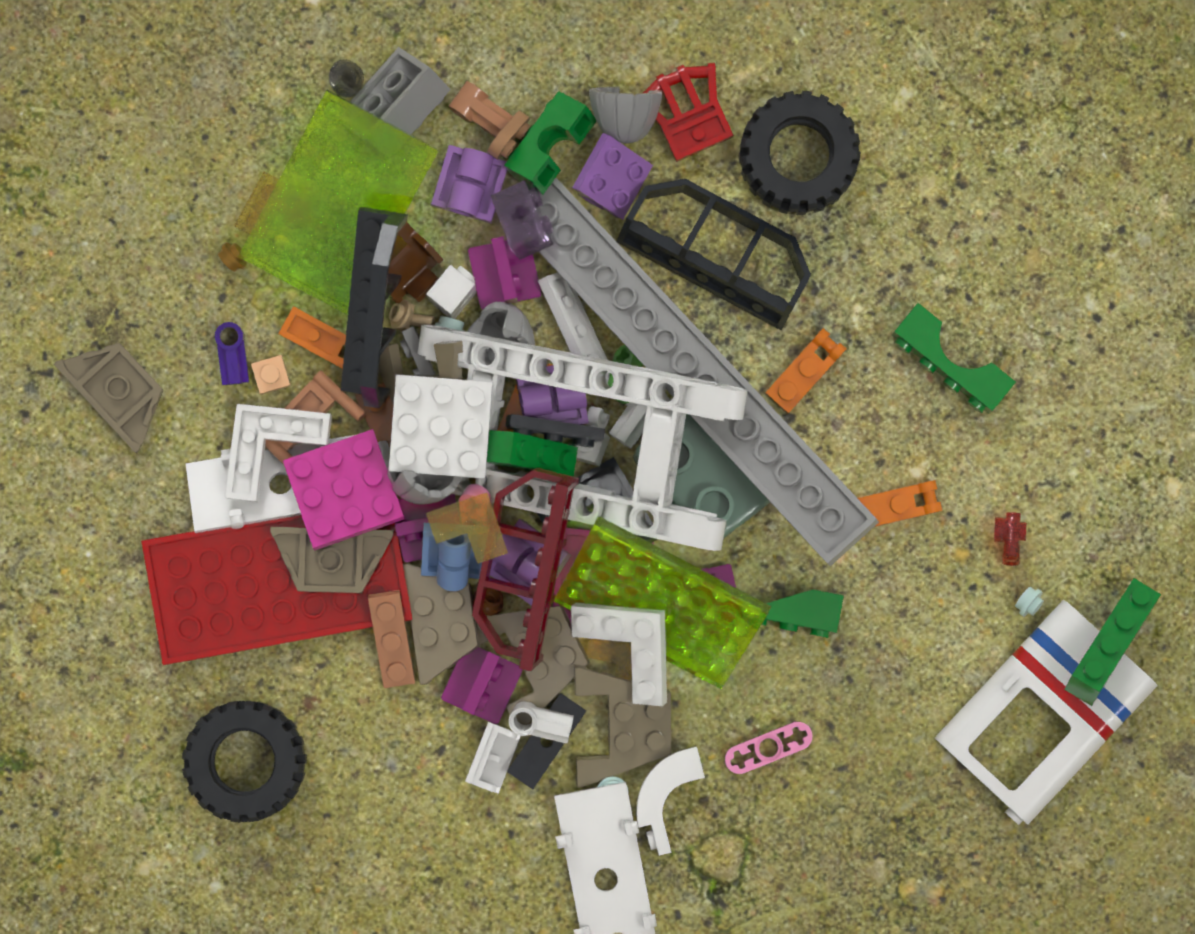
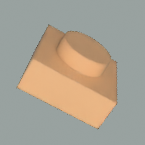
(270, 374)

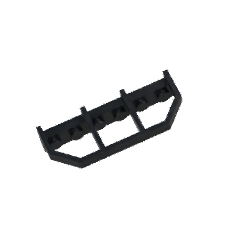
(705, 273)
(368, 294)

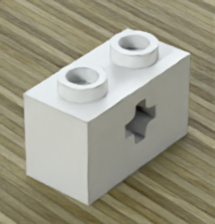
(452, 291)

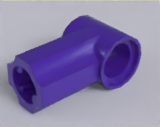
(232, 358)

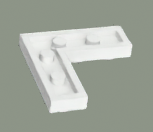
(251, 430)
(648, 645)

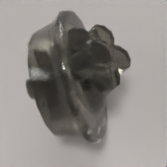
(346, 78)

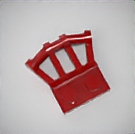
(696, 128)

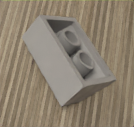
(402, 91)

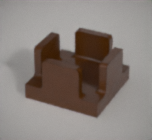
(413, 260)

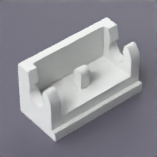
(493, 758)

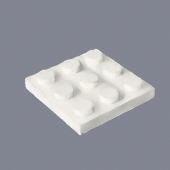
(440, 426)

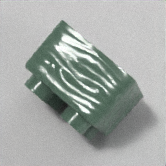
(712, 481)

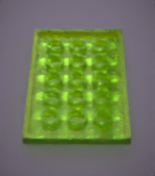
(337, 167)
(704, 617)

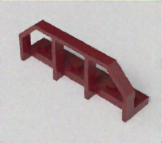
(547, 560)

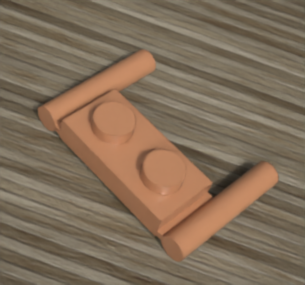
(316, 397)

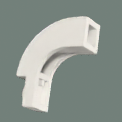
(661, 780)

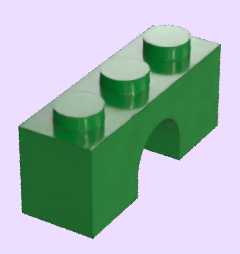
(561, 120)
(530, 452)

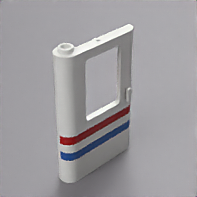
(1045, 666)

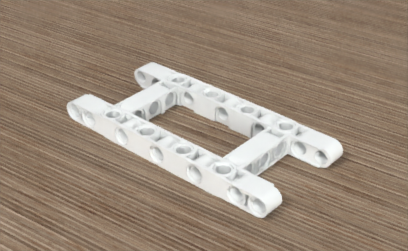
(632, 384)

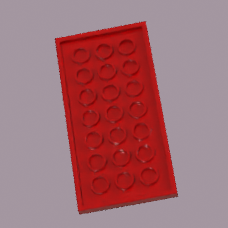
(235, 593)

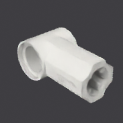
(630, 424)
(544, 724)

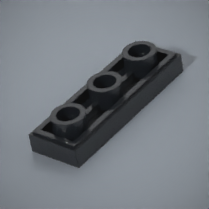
(555, 430)
(536, 758)

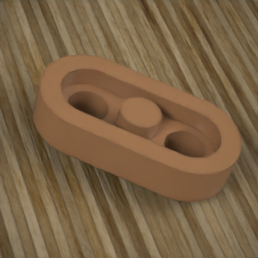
(505, 140)

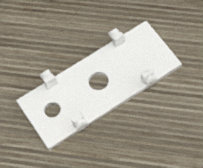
(208, 486)
(599, 835)

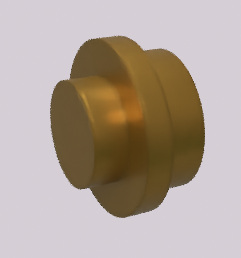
(230, 258)

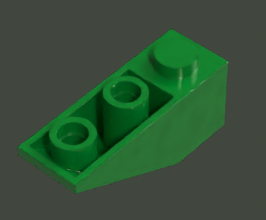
(808, 609)

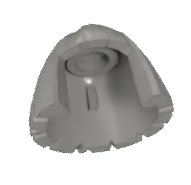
(623, 114)
(504, 322)
(422, 488)

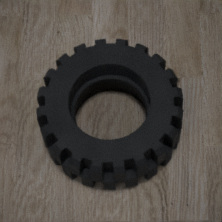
(806, 111)
(202, 749)

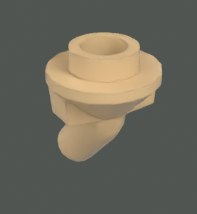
(403, 316)

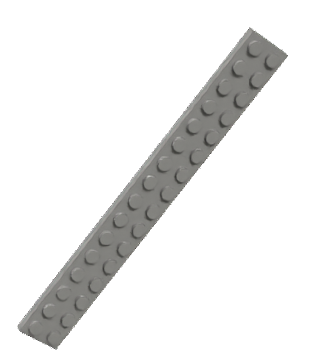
(669, 342)

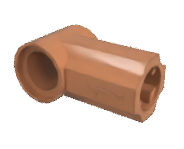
(475, 107)

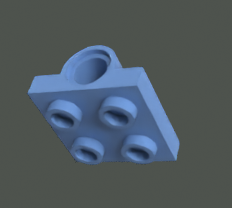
(449, 560)

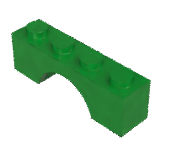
(921, 335)
(1112, 641)

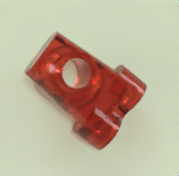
(1010, 531)

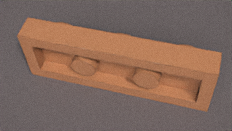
(391, 639)

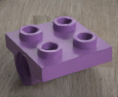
(612, 176)
(468, 182)
(552, 402)
(519, 562)

